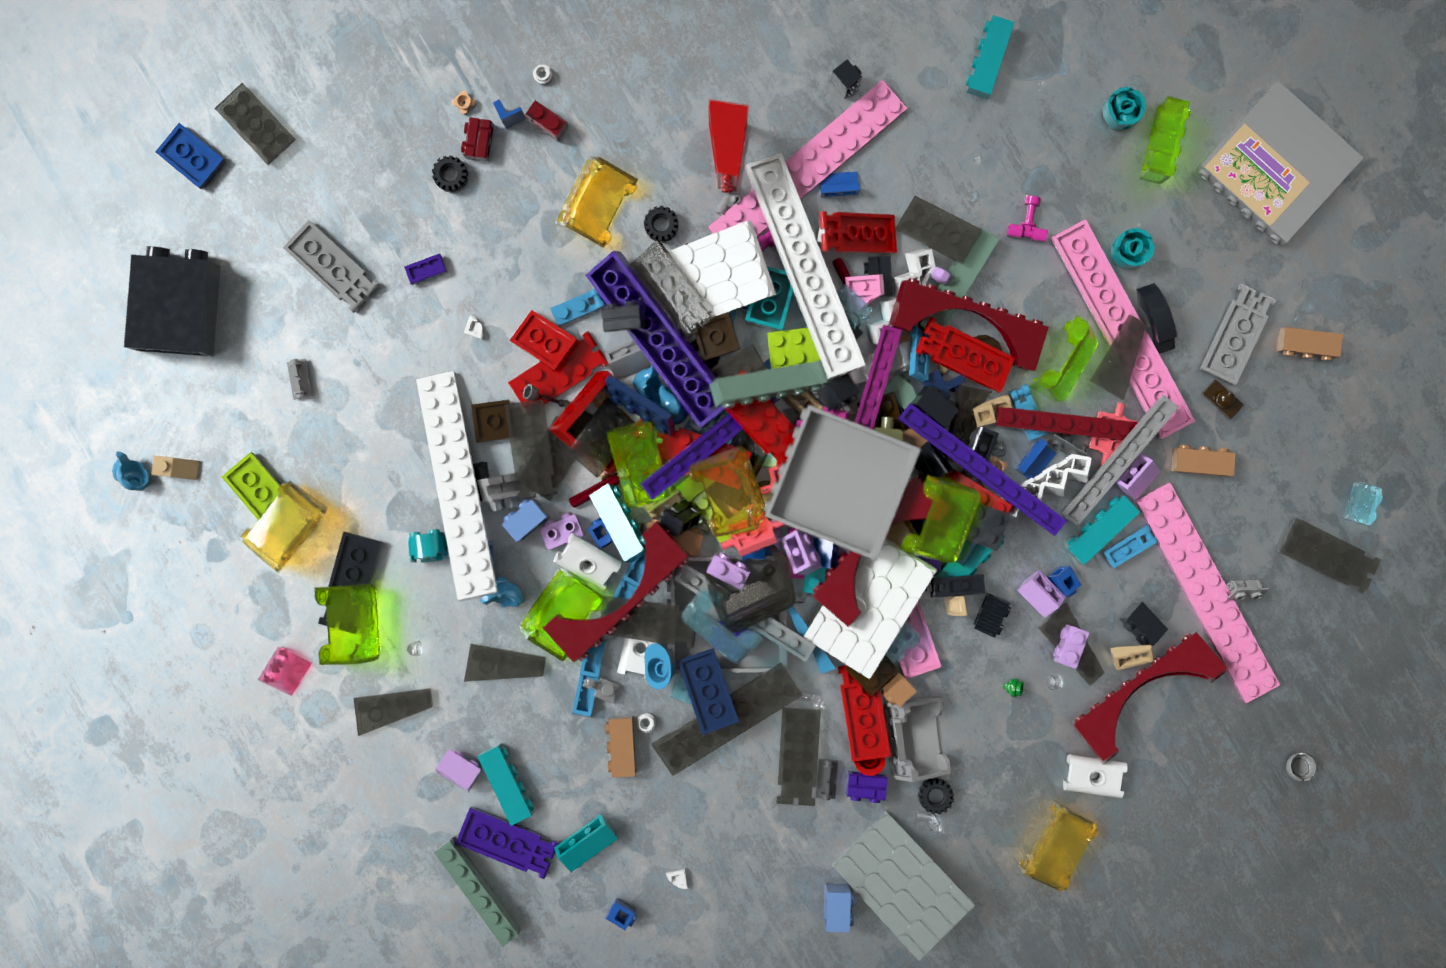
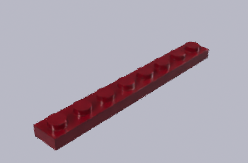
(1063, 423)

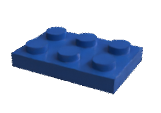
(190, 156)

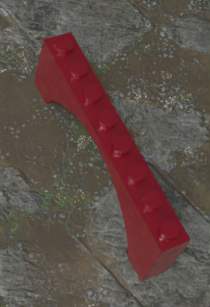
(1021, 336)
(838, 590)
(580, 635)
(1189, 658)

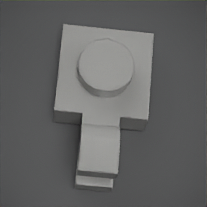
(603, 689)

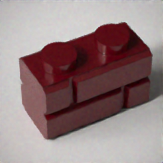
(546, 121)
(478, 139)

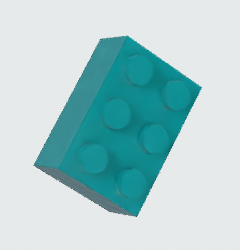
(772, 311)

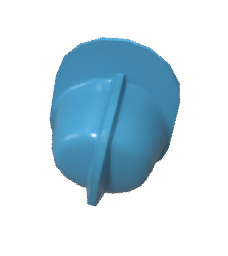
(658, 666)

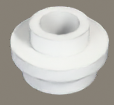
(542, 68)
(643, 728)

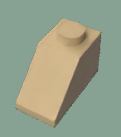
(175, 467)

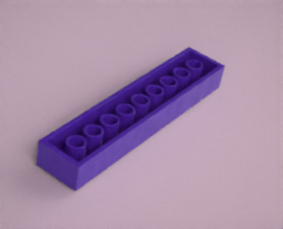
(660, 340)

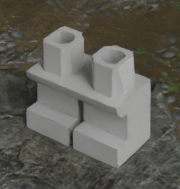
(498, 488)

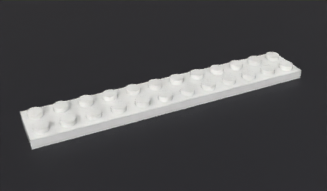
(805, 266)
(456, 486)

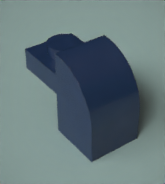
(936, 380)

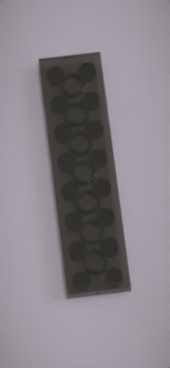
(752, 705)

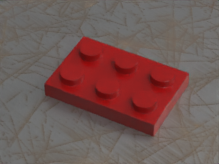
(544, 340)

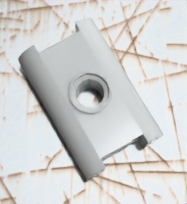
(577, 552)
(631, 659)
(1106, 784)

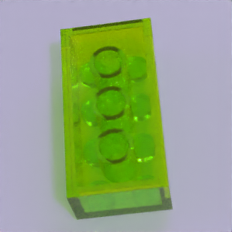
(1165, 140)
(635, 460)

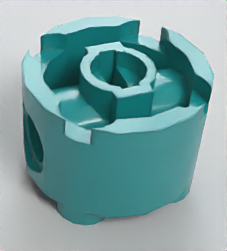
(1124, 108)
(1132, 248)
(428, 546)

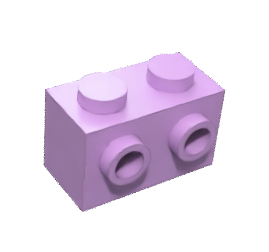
(1138, 476)
(558, 532)
(801, 552)
(728, 570)
(1041, 593)
(1070, 646)
(459, 770)

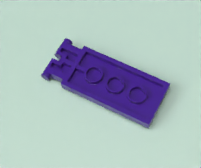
(506, 843)

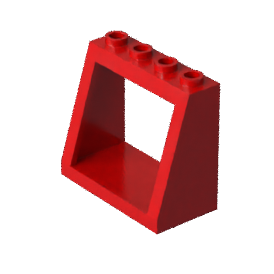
(727, 133)
(576, 407)

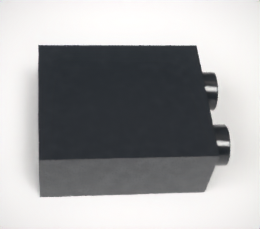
(172, 303)

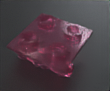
(284, 670)

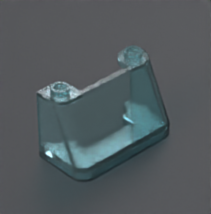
(730, 646)

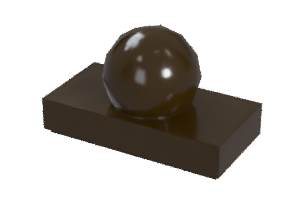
(1222, 399)

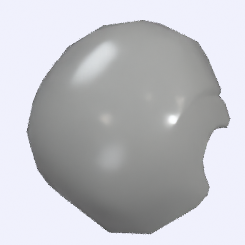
(1301, 767)

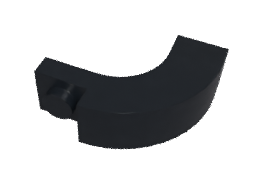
(1159, 316)

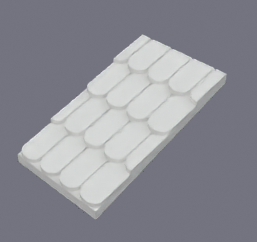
(726, 268)
(886, 596)

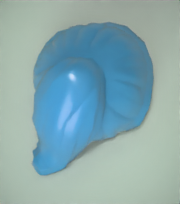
(648, 384)
(671, 404)
(130, 473)
(508, 594)

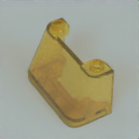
(595, 200)
(730, 491)
(284, 525)
(1059, 847)

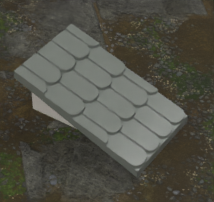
(903, 885)

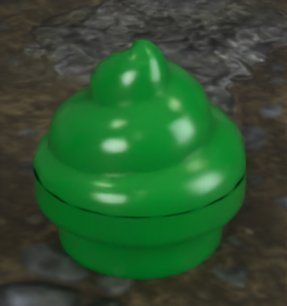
(1014, 687)

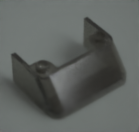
(758, 600)

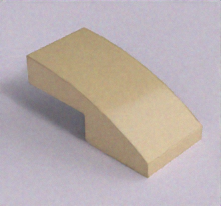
(987, 412)

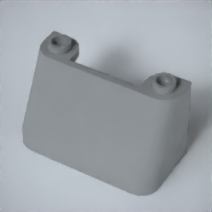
(915, 740)

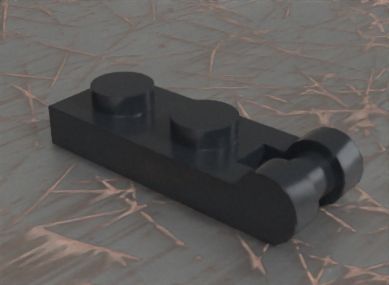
(958, 585)

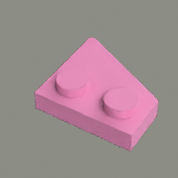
(866, 287)

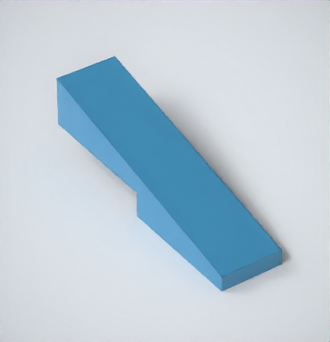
(631, 579)
(822, 660)
(591, 669)

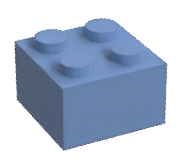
(525, 520)
(837, 908)

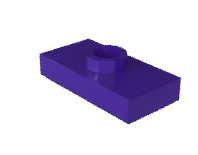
(425, 269)

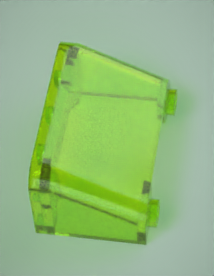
(1060, 384)
(947, 520)
(563, 595)
(350, 624)

